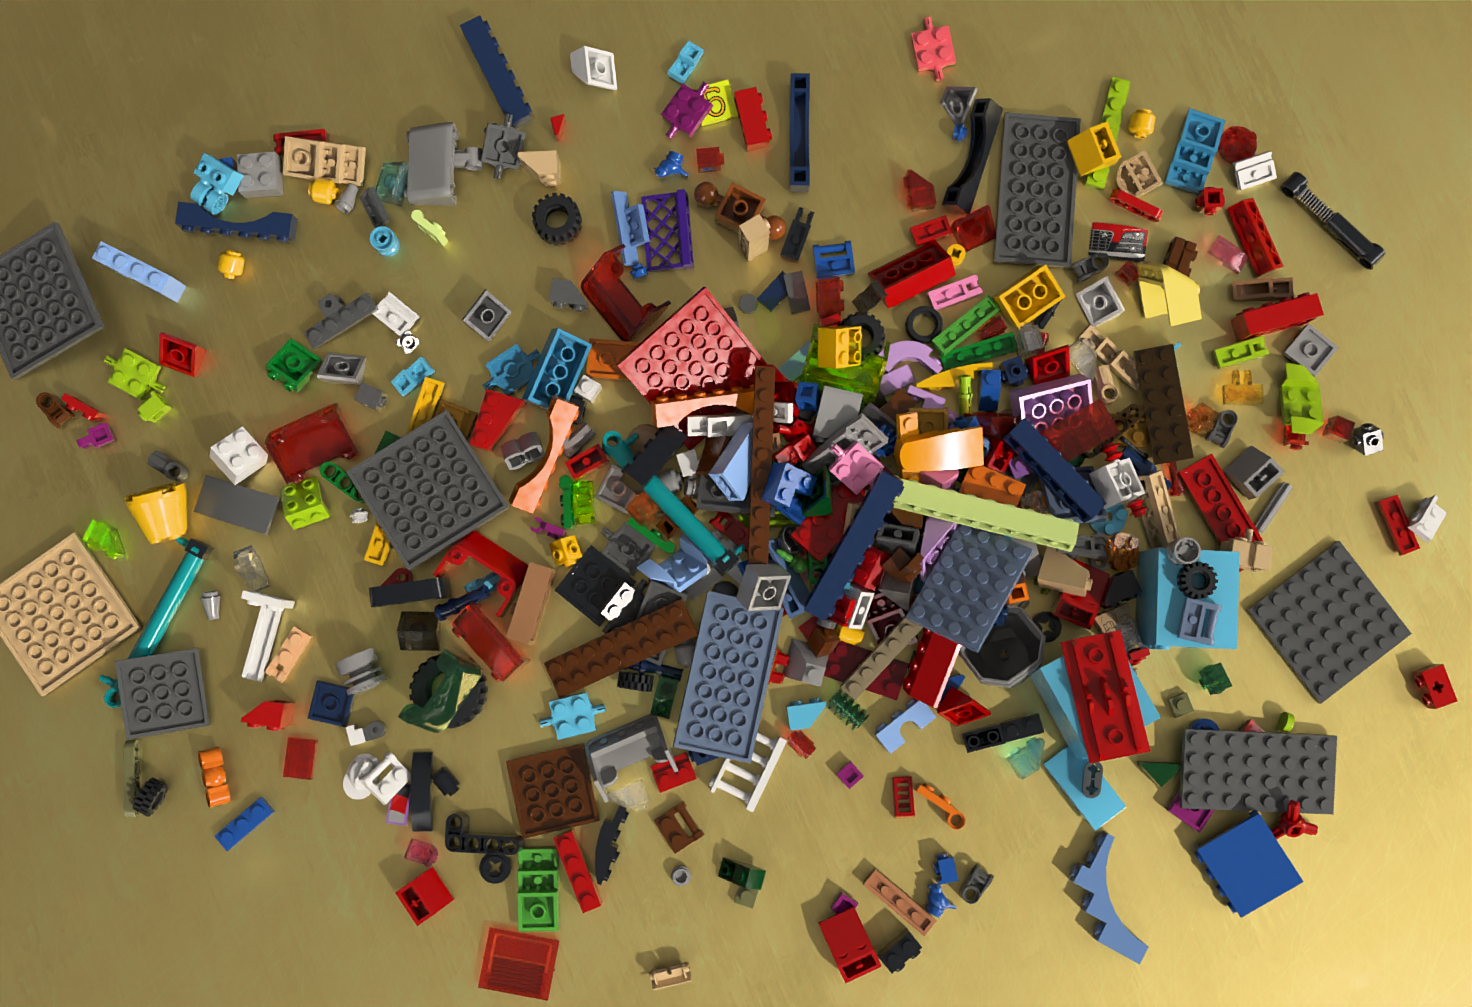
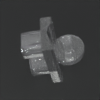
(1033, 501)

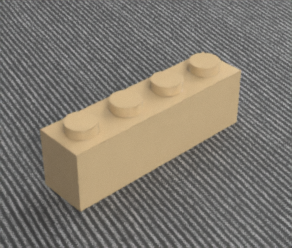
(754, 237)

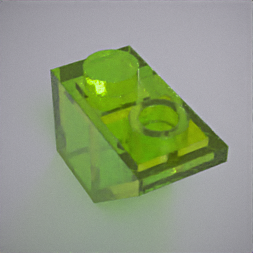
(583, 502)
(105, 538)

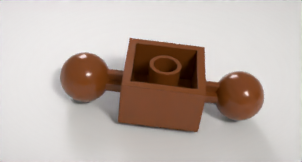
(737, 207)

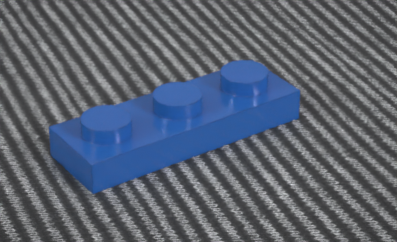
(244, 823)

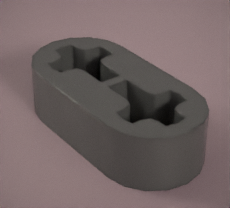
(1087, 779)

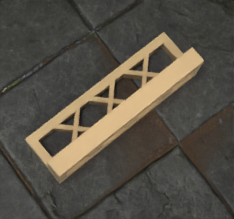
(1160, 511)

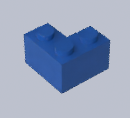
(785, 482)

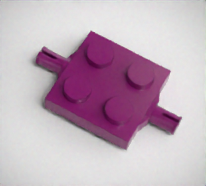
(687, 110)

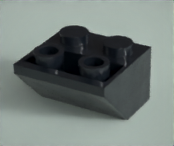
(1121, 588)

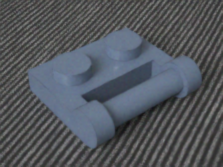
(1192, 621)

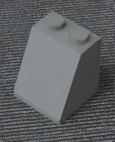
(835, 410)

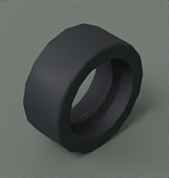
(923, 310)

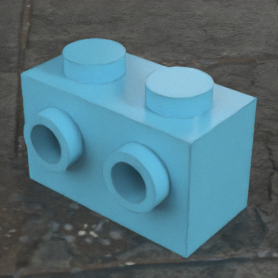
(218, 174)

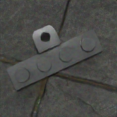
(339, 317)

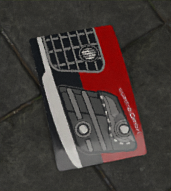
(1118, 241)

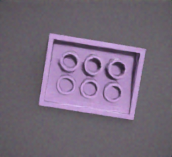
(1052, 400)

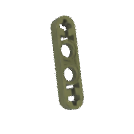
(132, 776)

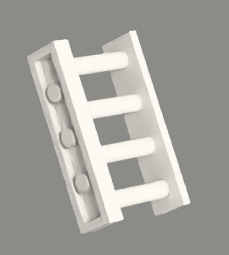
(758, 781)

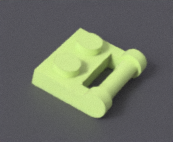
(431, 229)

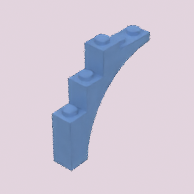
(1098, 904)

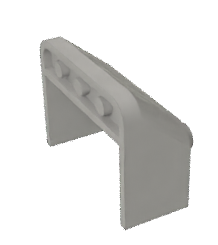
(625, 747)

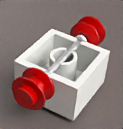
(1119, 482)

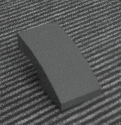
(796, 292)

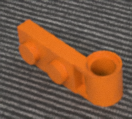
(943, 802)

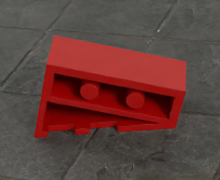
(494, 419)

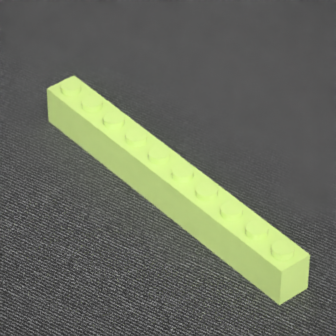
(987, 515)

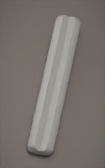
(1272, 507)

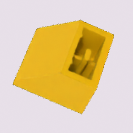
(1094, 149)
(839, 346)

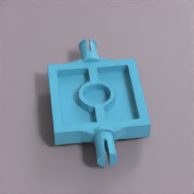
(572, 715)

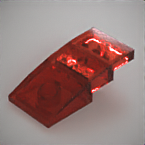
(1081, 430)

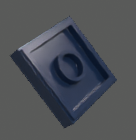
(331, 704)

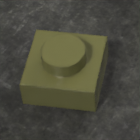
(1180, 705)
(746, 897)

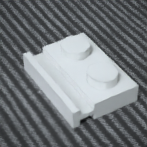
(1254, 170)
(395, 314)
(704, 582)

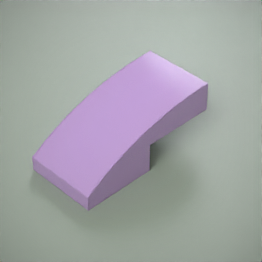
(896, 379)

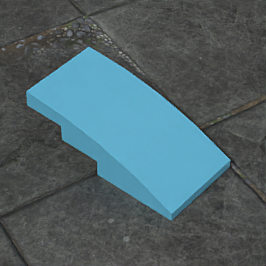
(1069, 777)

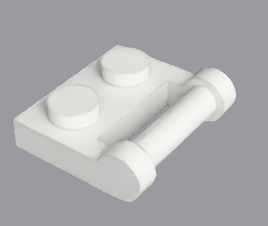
(390, 783)

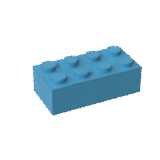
(557, 368)

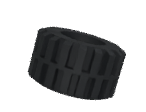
(553, 204)
(872, 326)

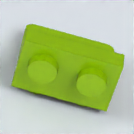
(303, 503)

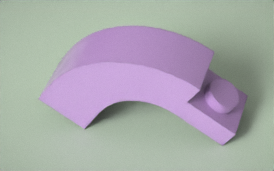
(912, 351)

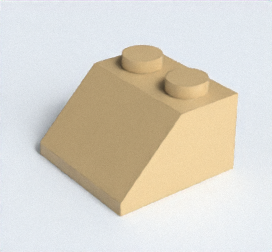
(542, 166)

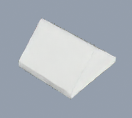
(1100, 302)

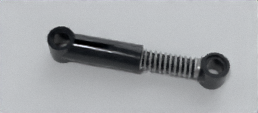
(1368, 253)

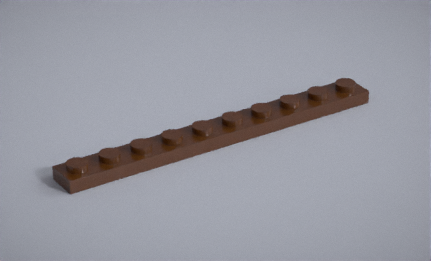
(761, 463)

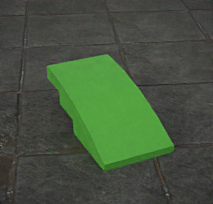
(538, 889)

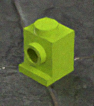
(153, 407)

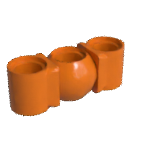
(213, 777)

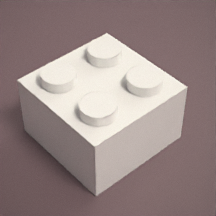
(238, 455)

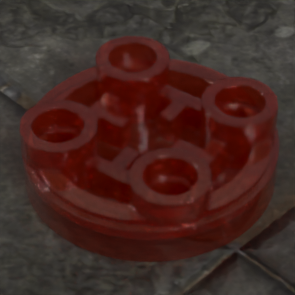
(1237, 144)

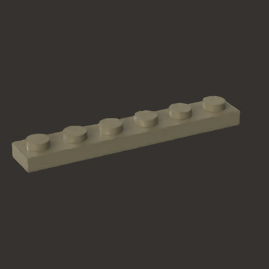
(880, 657)

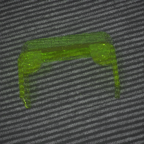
(859, 379)

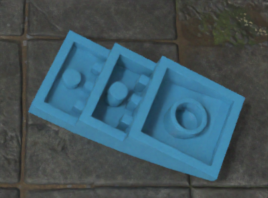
(1194, 151)

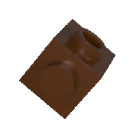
(823, 641)

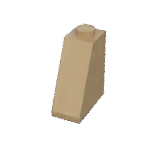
(1063, 574)

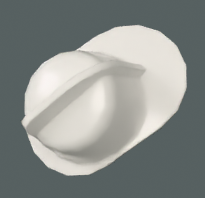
(360, 766)

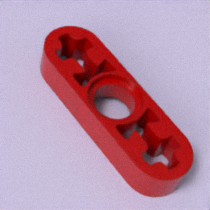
(1135, 205)

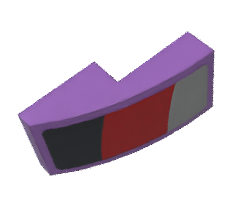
(399, 806)

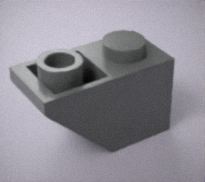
(565, 294)

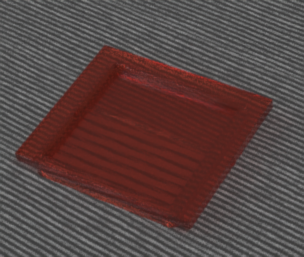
(518, 963)

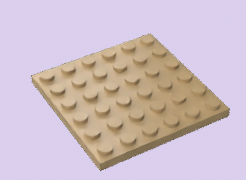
(62, 614)

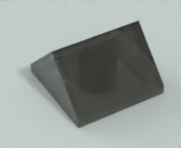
(419, 631)

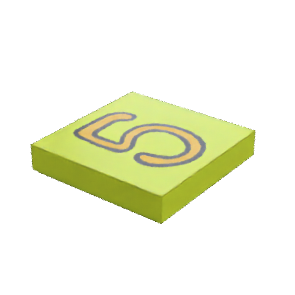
(723, 103)

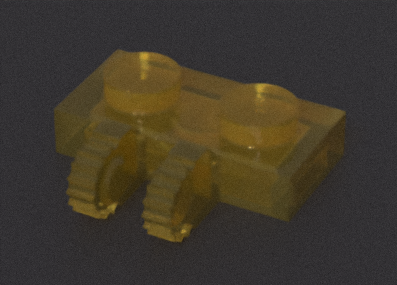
(1242, 394)

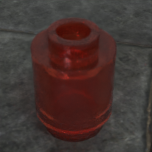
(801, 744)

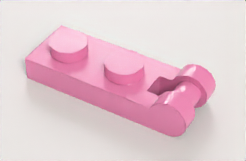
(954, 292)

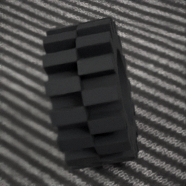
(1209, 577)
(635, 681)
(150, 797)

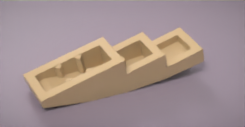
(1108, 354)

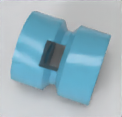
(209, 198)
(384, 241)

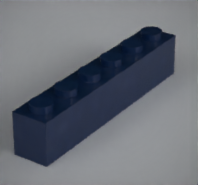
(494, 69)
(1054, 470)

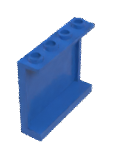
(1248, 865)

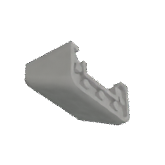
(431, 164)

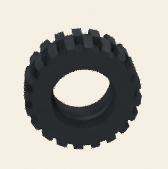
(422, 692)

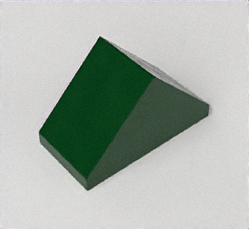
(1159, 772)

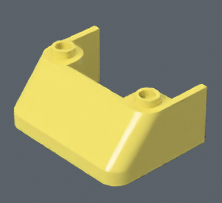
(1168, 292)

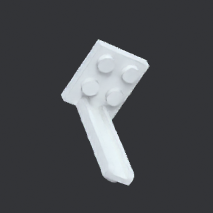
(264, 631)

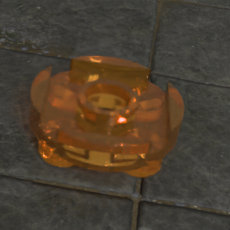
(1130, 551)

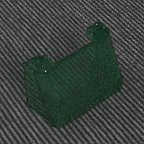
(447, 699)

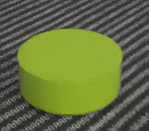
(1285, 722)

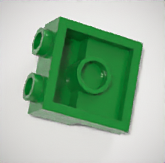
(292, 366)

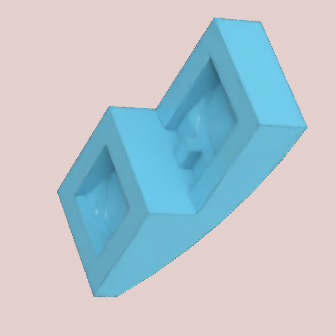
(686, 62)
(413, 376)

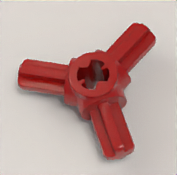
(1292, 823)

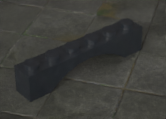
(984, 123)

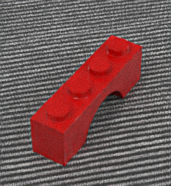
(577, 871)

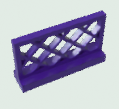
(683, 226)

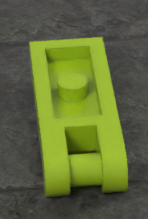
(1240, 352)

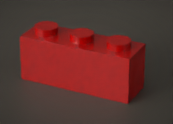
(752, 118)

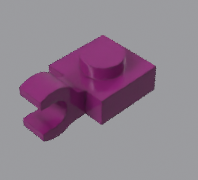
(98, 436)
(553, 531)

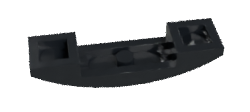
(421, 791)

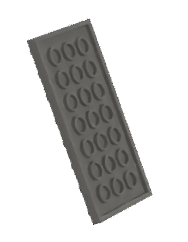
(1036, 191)
(1257, 771)

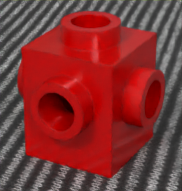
(1210, 201)

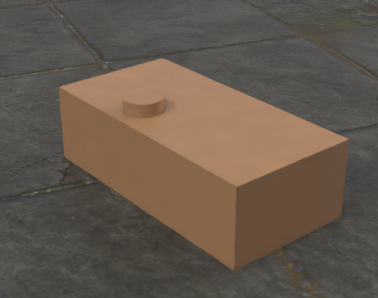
(530, 604)

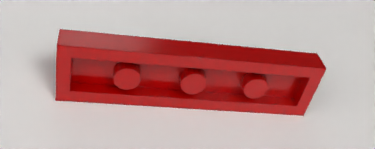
(1255, 237)

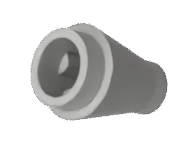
(346, 200)
(211, 604)

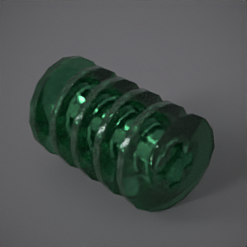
(847, 710)

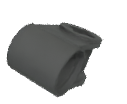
(1086, 267)
(1221, 431)
(975, 883)

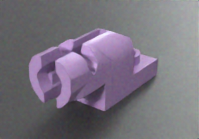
(930, 401)

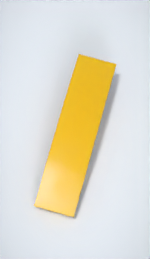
(947, 379)

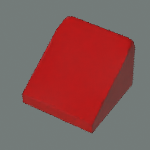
(558, 124)

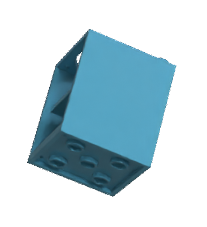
(1162, 603)
(1056, 693)

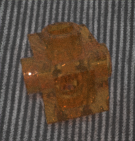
(1201, 419)

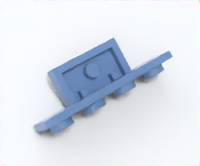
(630, 227)

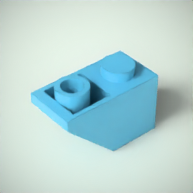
(804, 715)

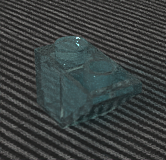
(1027, 759)

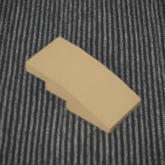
(324, 160)

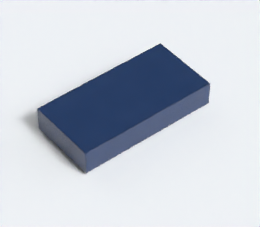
(773, 293)

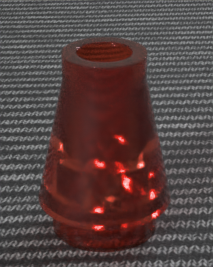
(992, 328)

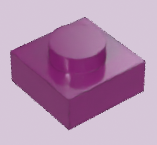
(849, 774)
(843, 902)

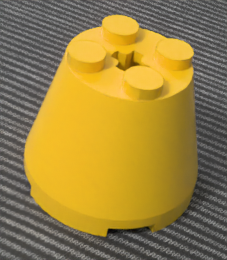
(160, 511)

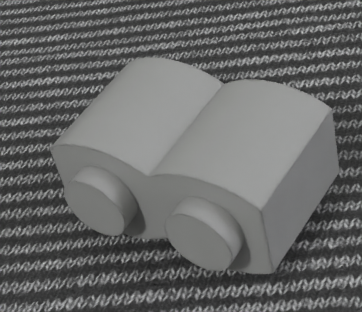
(522, 450)

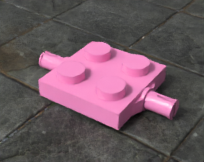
(855, 466)

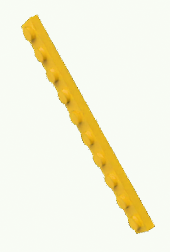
(423, 412)

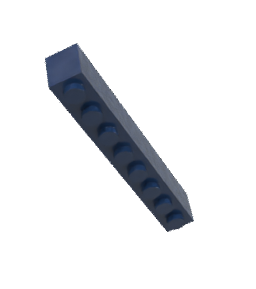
(853, 544)

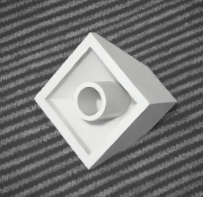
(594, 67)

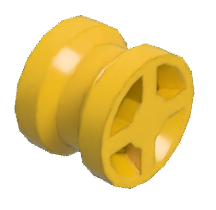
(960, 254)

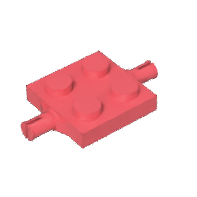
(933, 48)

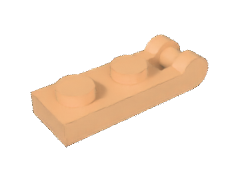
(288, 654)

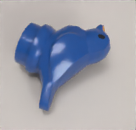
(671, 165)
(937, 901)

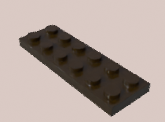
(1163, 404)

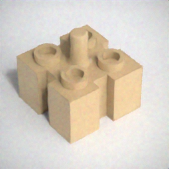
(1253, 555)

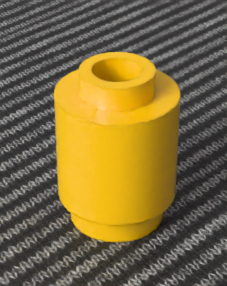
(850, 635)

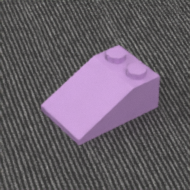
(935, 539)

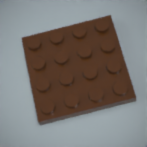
(553, 790)

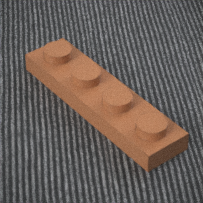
(899, 902)

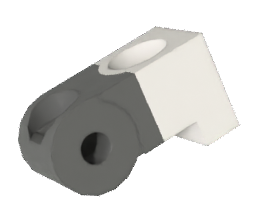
(373, 731)

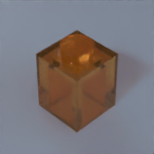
(643, 509)

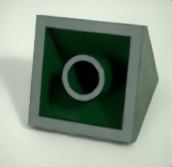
(821, 500)

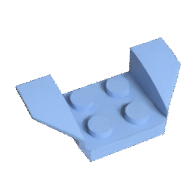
(679, 569)

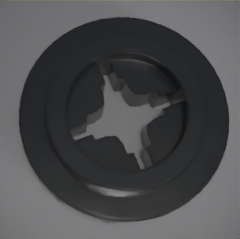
(1054, 625)
(495, 877)

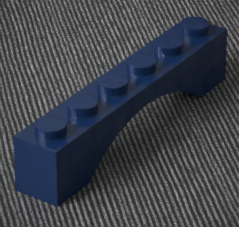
(799, 132)
(273, 226)

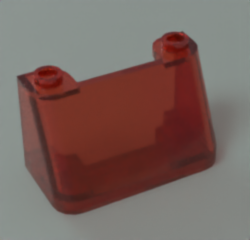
(310, 442)

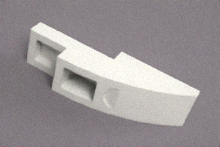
(716, 424)

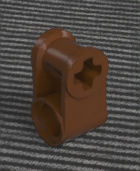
(56, 412)

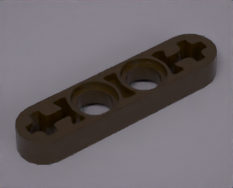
(1132, 420)

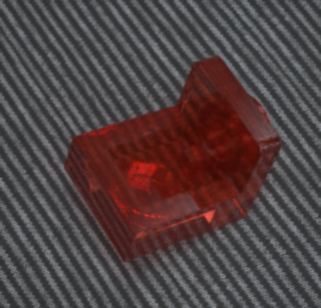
(1294, 440)

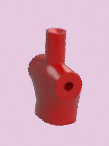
(796, 430)

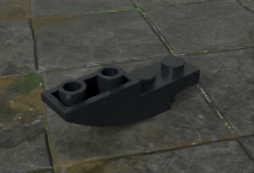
(1002, 732)
(606, 850)

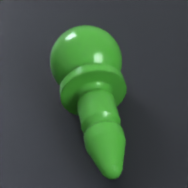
(798, 564)

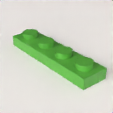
(965, 325)

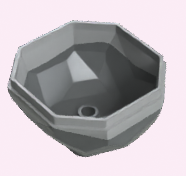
(1018, 639)

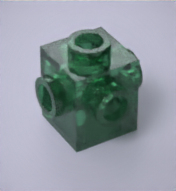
(1214, 679)

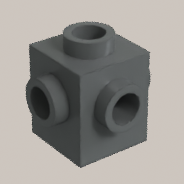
(1368, 439)

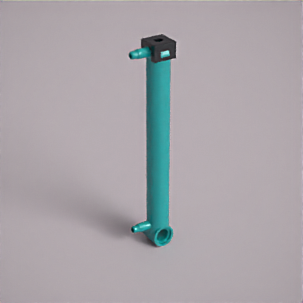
(721, 557)
(166, 608)

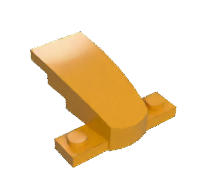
(935, 449)

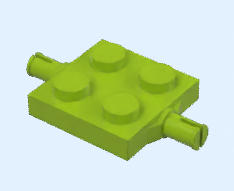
(134, 374)

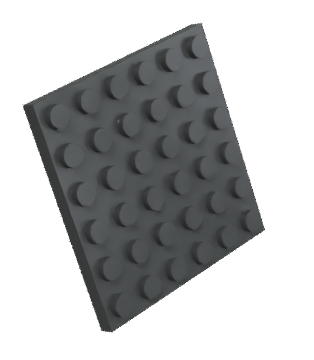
(42, 301)
(427, 490)
(1329, 622)

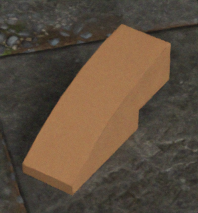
(1263, 289)

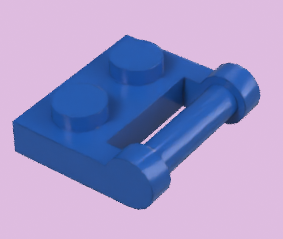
(834, 265)

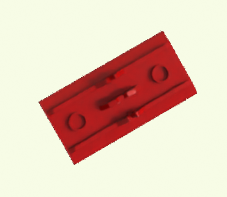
(1105, 697)

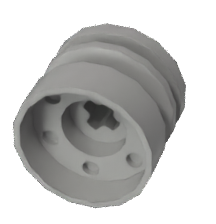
(360, 671)

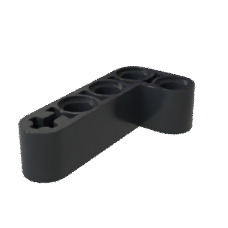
(410, 592)
(484, 839)

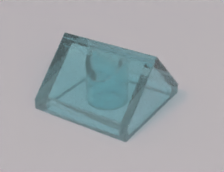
(393, 182)

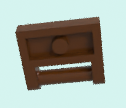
(673, 830)

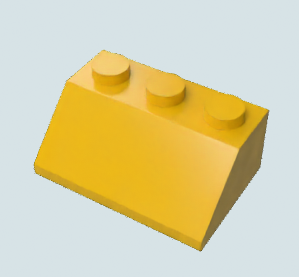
(1029, 296)

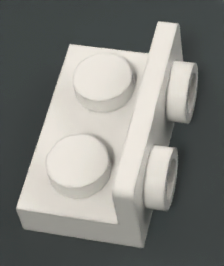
(1427, 518)

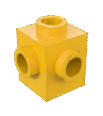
(565, 551)

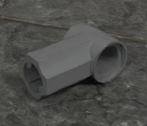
(167, 466)

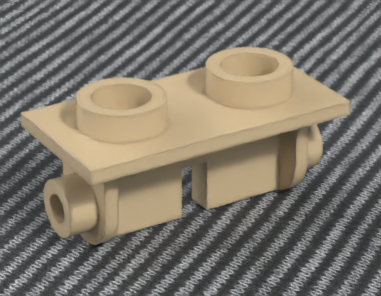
(670, 976)

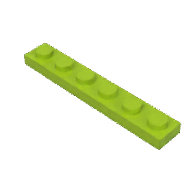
(1112, 114)

